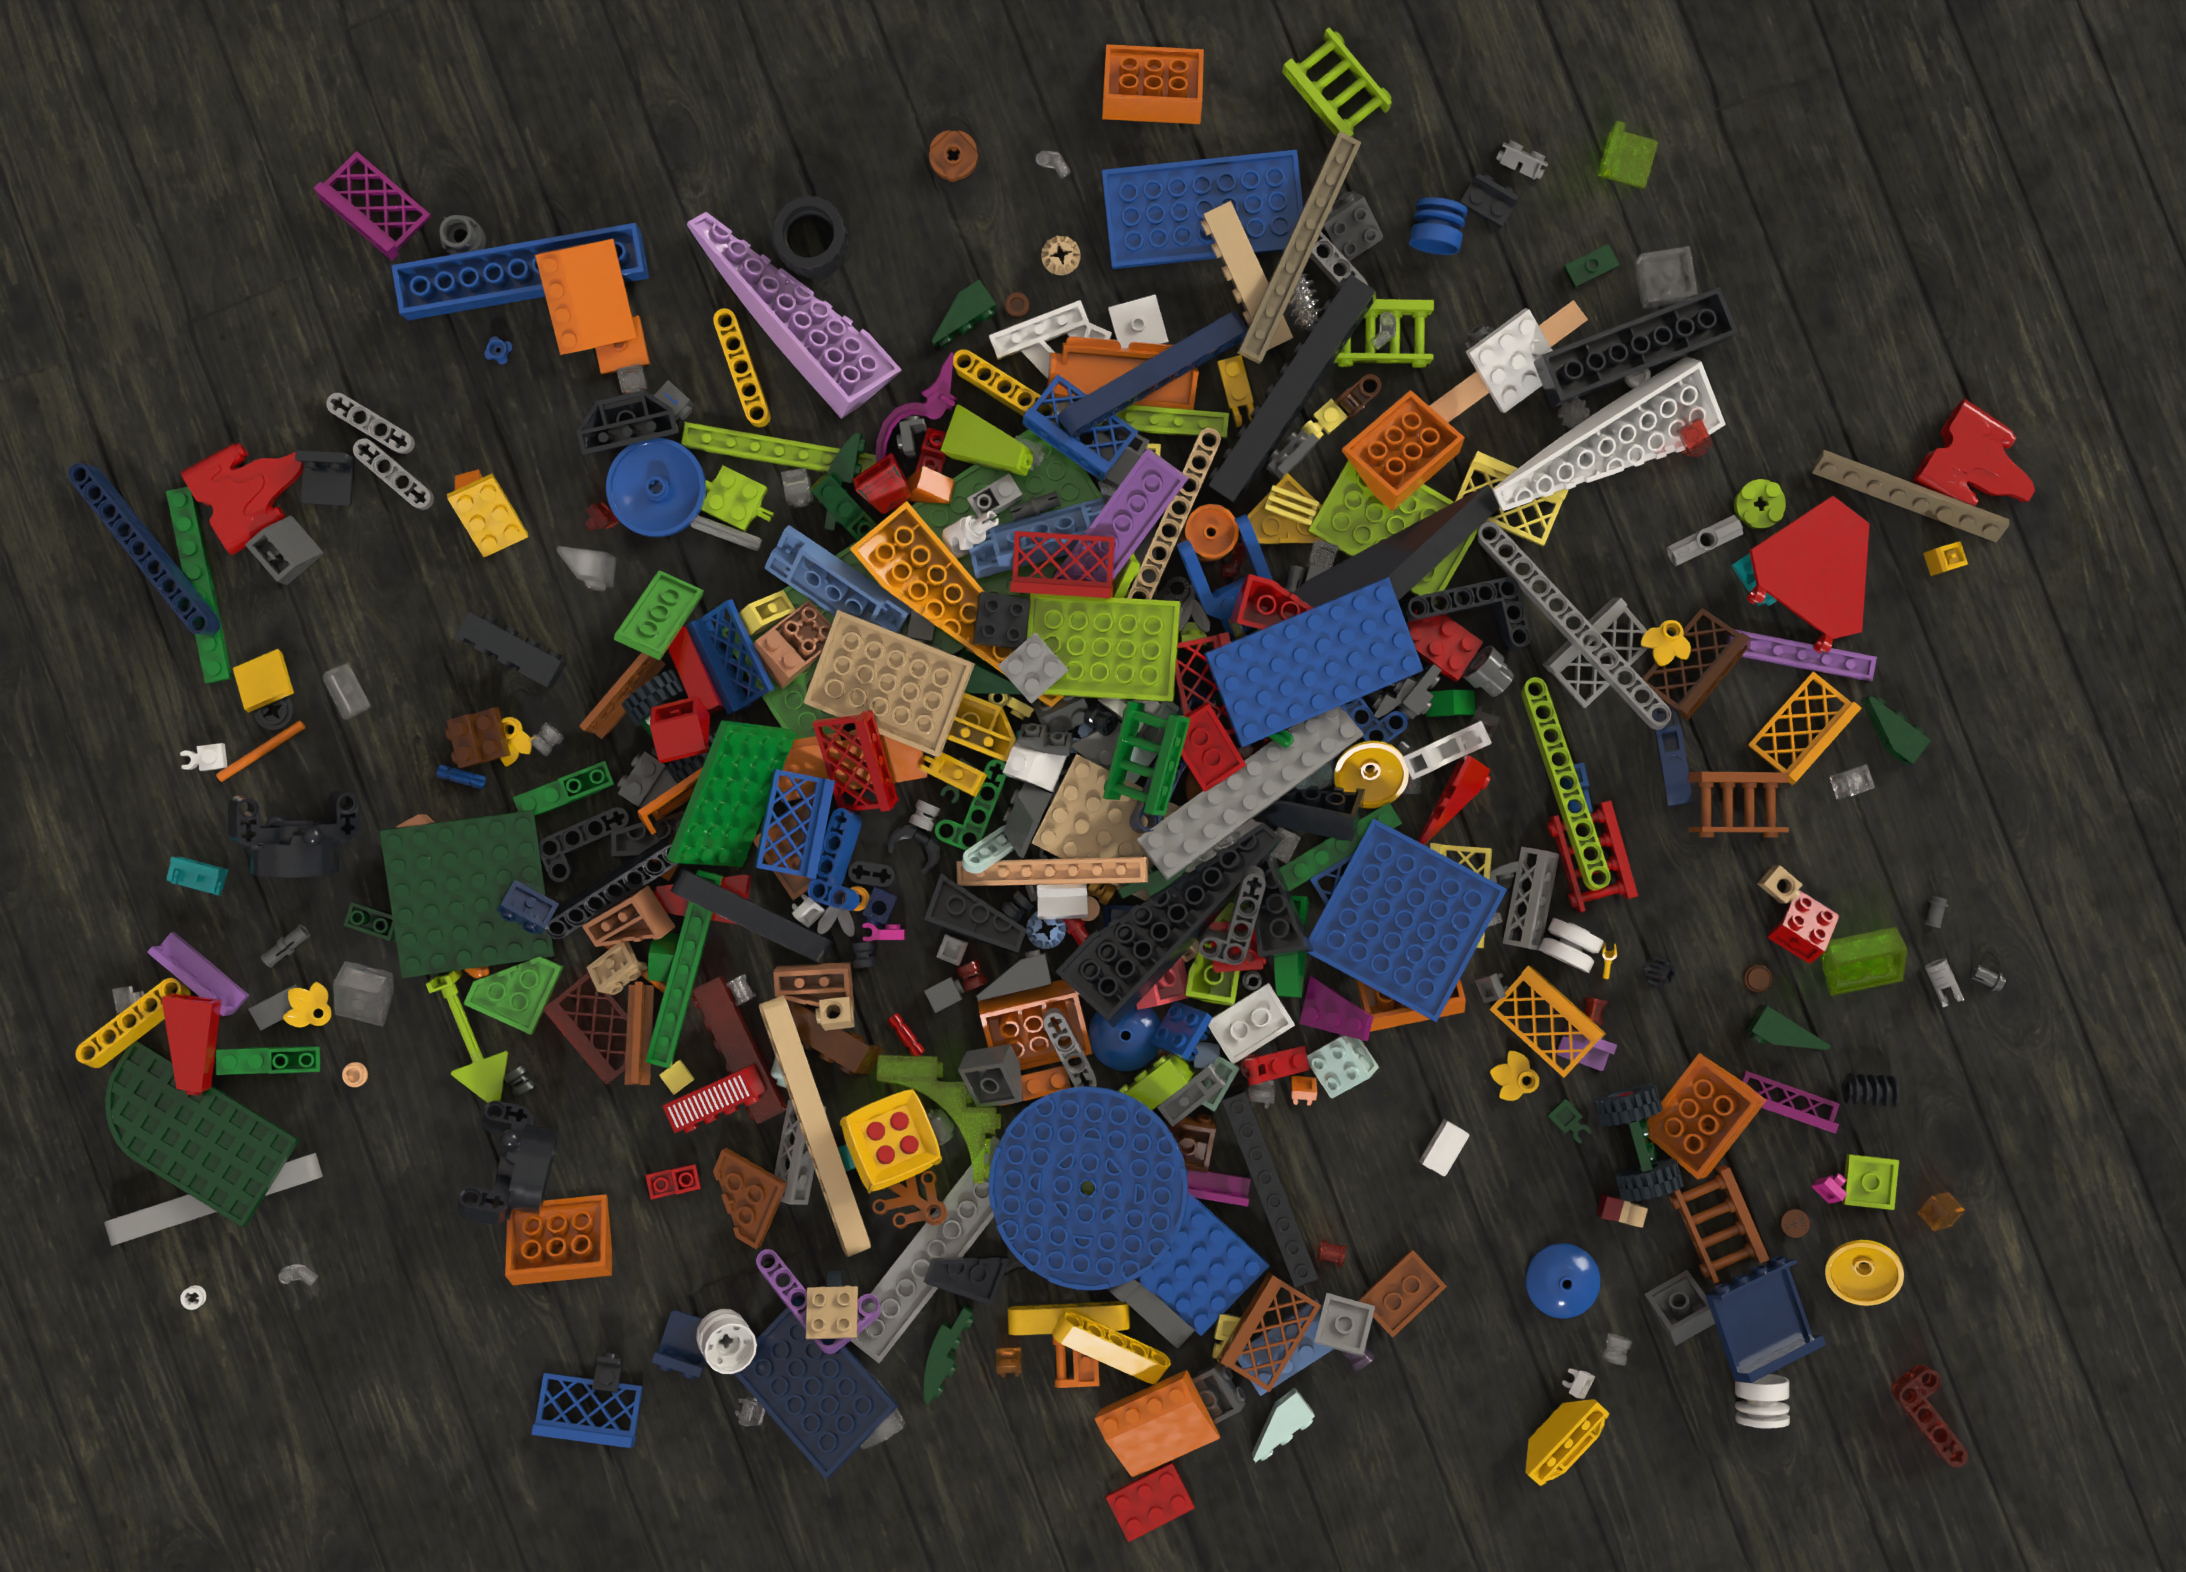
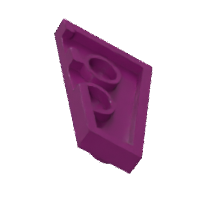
(1334, 1013)

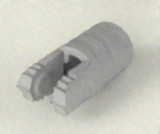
(1941, 978)

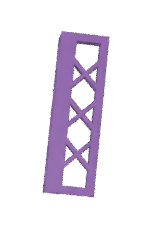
(198, 973)

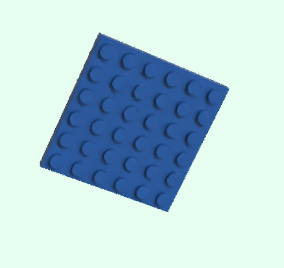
(1405, 920)

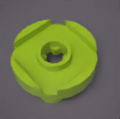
(1769, 493)

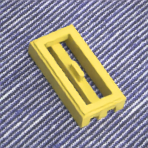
(1311, 512)

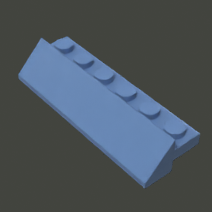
(997, 549)
(833, 582)

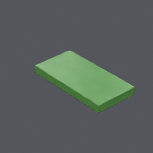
(659, 615)

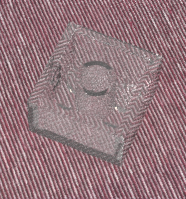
(1665, 277)

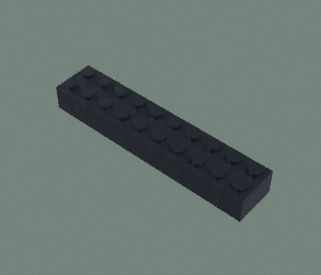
(1293, 389)

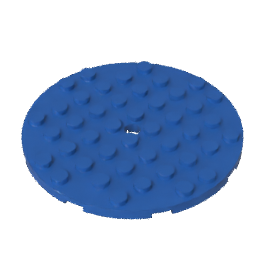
(1136, 1181)

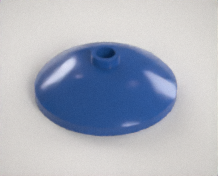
(1121, 1053)
(1551, 1268)

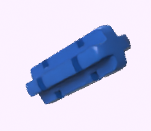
(461, 776)

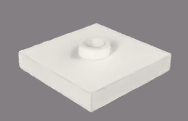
(1138, 322)

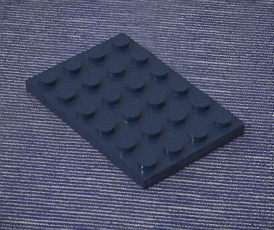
(815, 1397)

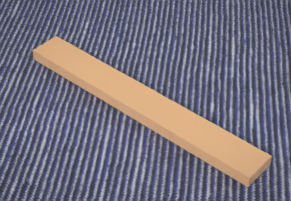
(1474, 389)
(1058, 872)

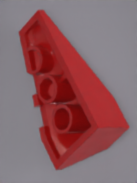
(1264, 603)
(1464, 783)

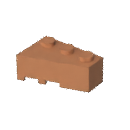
(631, 919)
(814, 982)

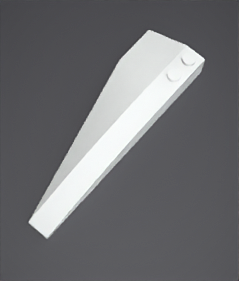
(1619, 435)

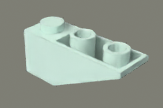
(1285, 1418)

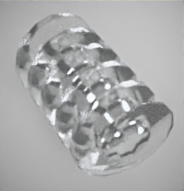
(1303, 304)

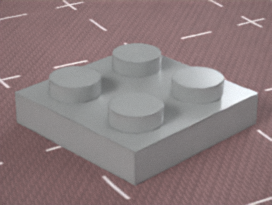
(1033, 668)
(1344, 1324)

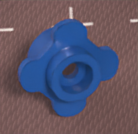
(493, 345)

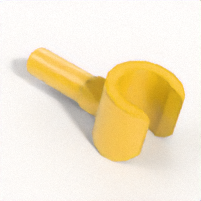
(1608, 957)

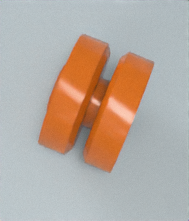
(1215, 520)

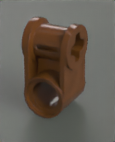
(1356, 399)

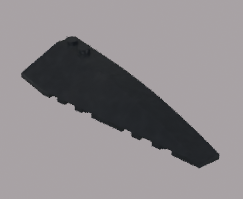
(1135, 951)

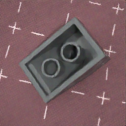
(1025, 974)

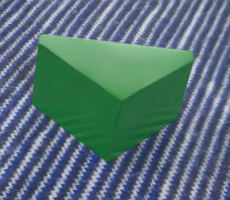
(1452, 703)
(661, 957)

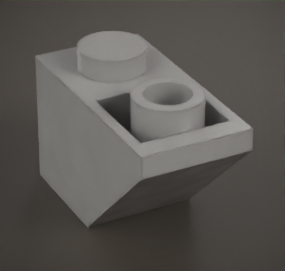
(995, 496)

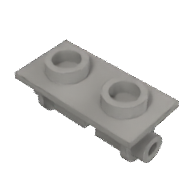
(1531, 162)

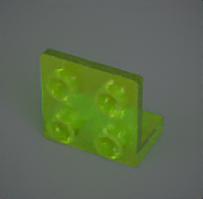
(1627, 157)

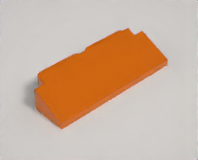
(1096, 362)
(807, 759)
(669, 801)

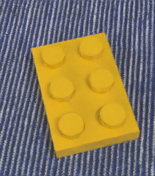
(487, 515)

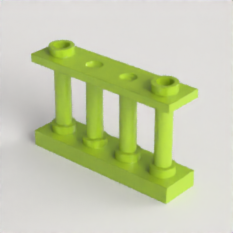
(1312, 91)
(1418, 309)

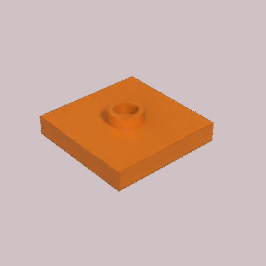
(624, 353)

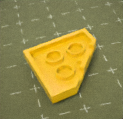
(1278, 529)

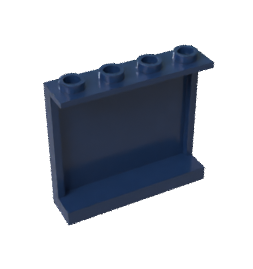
(1762, 1321)

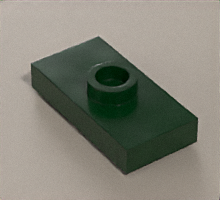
(1591, 266)

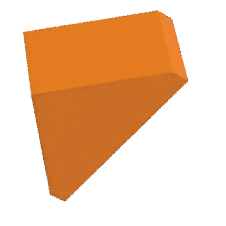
(930, 487)

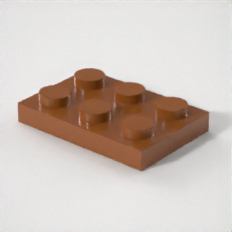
(1402, 1292)

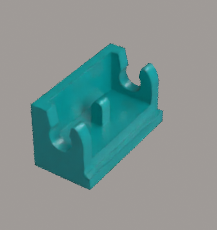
(197, 875)

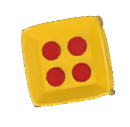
(890, 1140)

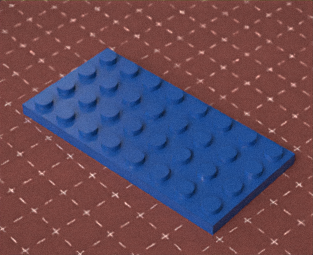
(1160, 207)
(1314, 661)

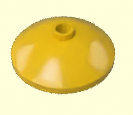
(1382, 782)
(1868, 1282)

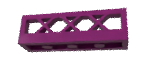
(1791, 1112)
(1219, 1187)

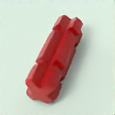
(905, 1035)

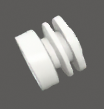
(733, 1351)
(1762, 1403)

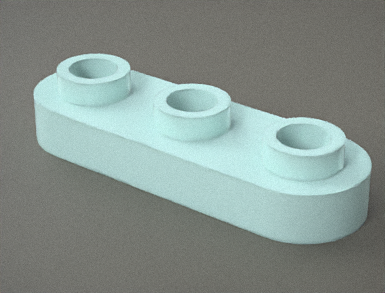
(987, 851)

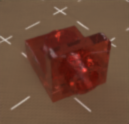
(1695, 438)

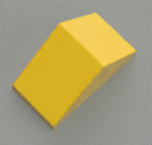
(1945, 558)

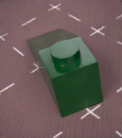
(987, 678)
(1776, 1029)

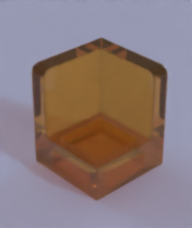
(1941, 1211)

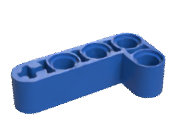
(1372, 722)
(839, 859)

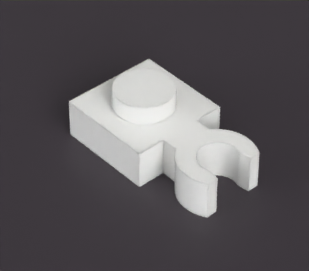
(208, 757)

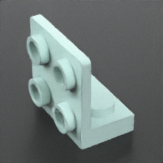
(1342, 1064)

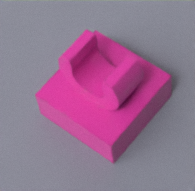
(1830, 1188)

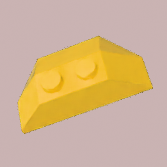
(982, 728)
(1563, 1439)

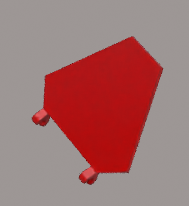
(1817, 570)

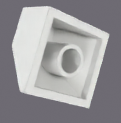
(1034, 767)

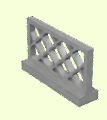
(1600, 621)

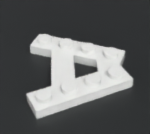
(1032, 335)

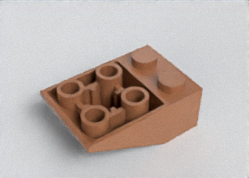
(793, 644)

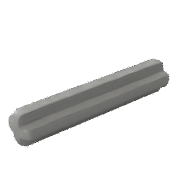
(727, 533)

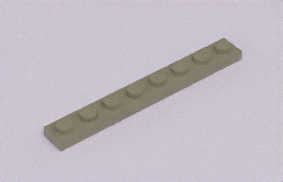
(1910, 496)

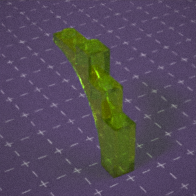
(974, 1122)

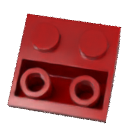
(680, 729)

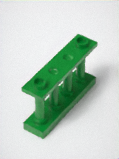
(1166, 766)

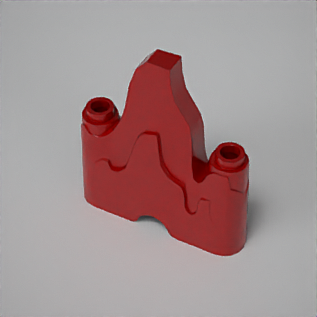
(1973, 458)
(241, 496)

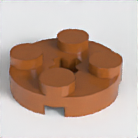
(939, 155)

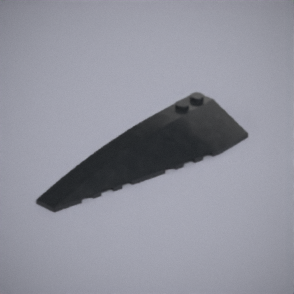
(1405, 555)

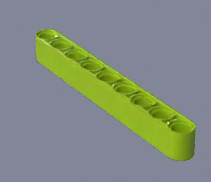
(1562, 795)

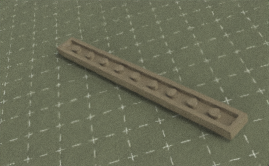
(1299, 247)

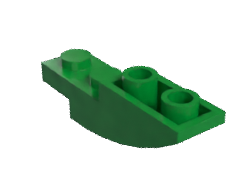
(565, 789)
(1291, 968)
(268, 1060)

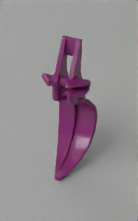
(936, 403)

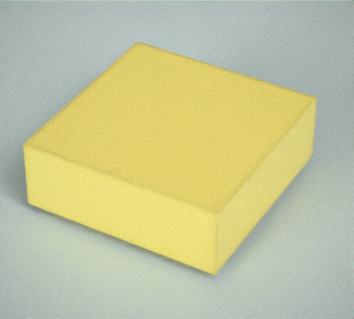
(677, 1077)

